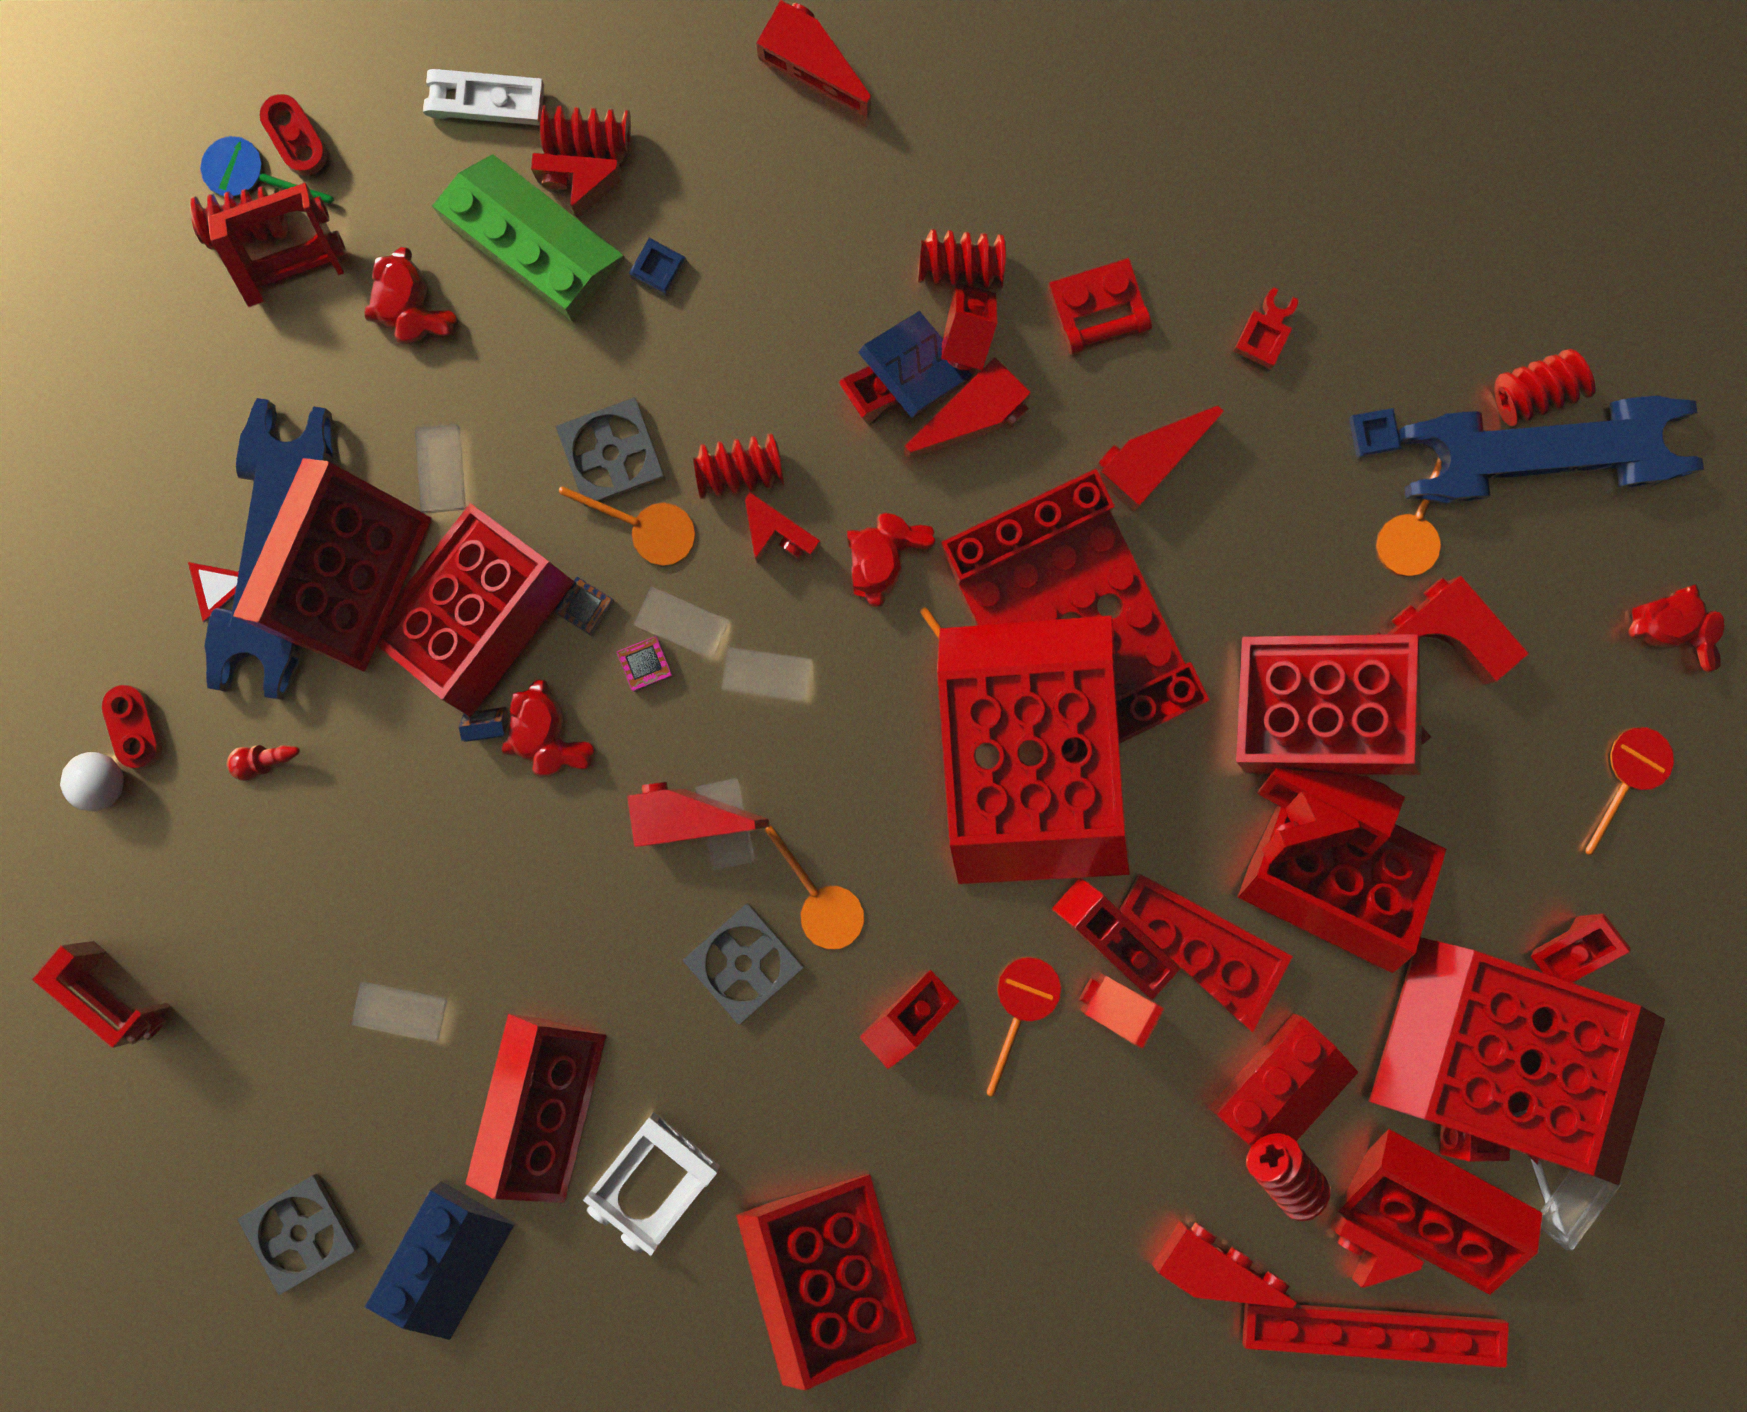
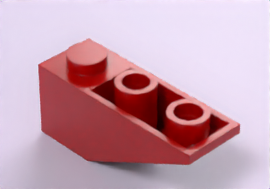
(1211, 1273)

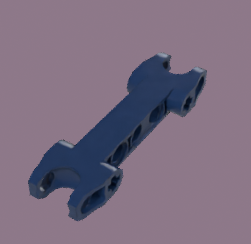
(1627, 442)
(273, 469)

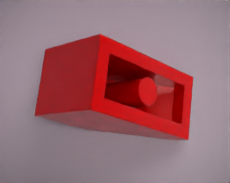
(969, 327)
(909, 1019)

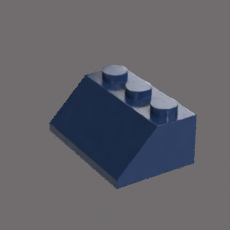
(440, 1263)

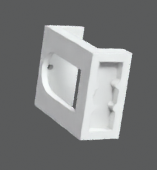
(649, 1232)

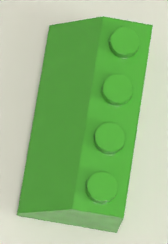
(528, 234)

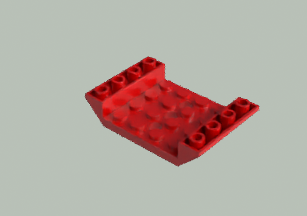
(1059, 560)
(1045, 687)
(1461, 1047)

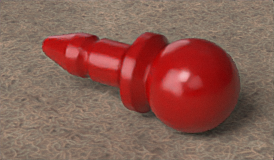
(248, 762)

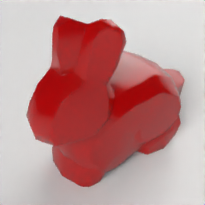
(399, 298)
(878, 554)
(1679, 621)
(537, 730)

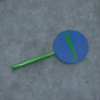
(237, 165)

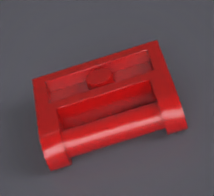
(1096, 293)

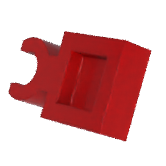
(1265, 333)

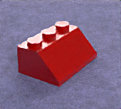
(1284, 1084)

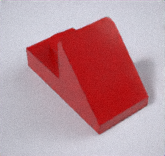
(588, 176)
(867, 393)
(768, 524)
(1311, 829)
(1582, 949)
(1382, 1258)

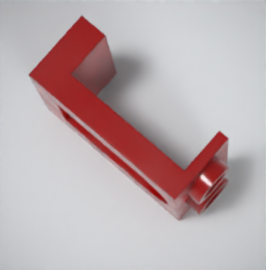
(252, 275)
(71, 967)

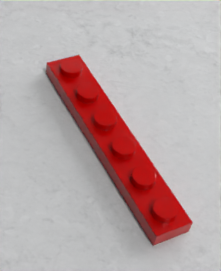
(1376, 1334)

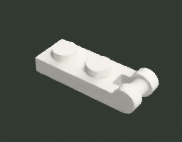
(484, 97)

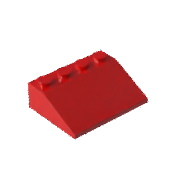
(333, 564)
(471, 610)
(1330, 704)
(1349, 896)
(826, 1281)

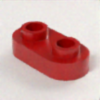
(295, 136)
(135, 723)

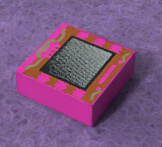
(644, 664)

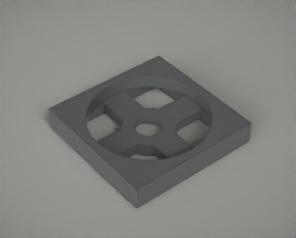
(631, 445)
(731, 949)
(342, 1246)

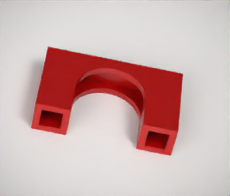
(1466, 625)

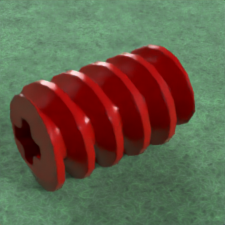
(585, 135)
(262, 231)
(962, 258)
(1543, 383)
(737, 466)
(1289, 1176)

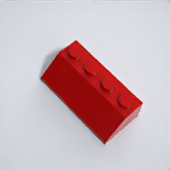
(535, 1110)
(1442, 1212)

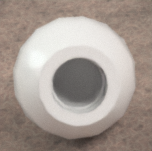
(92, 781)

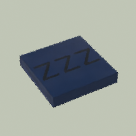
(911, 364)

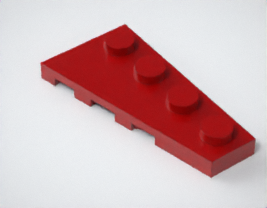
(1215, 953)

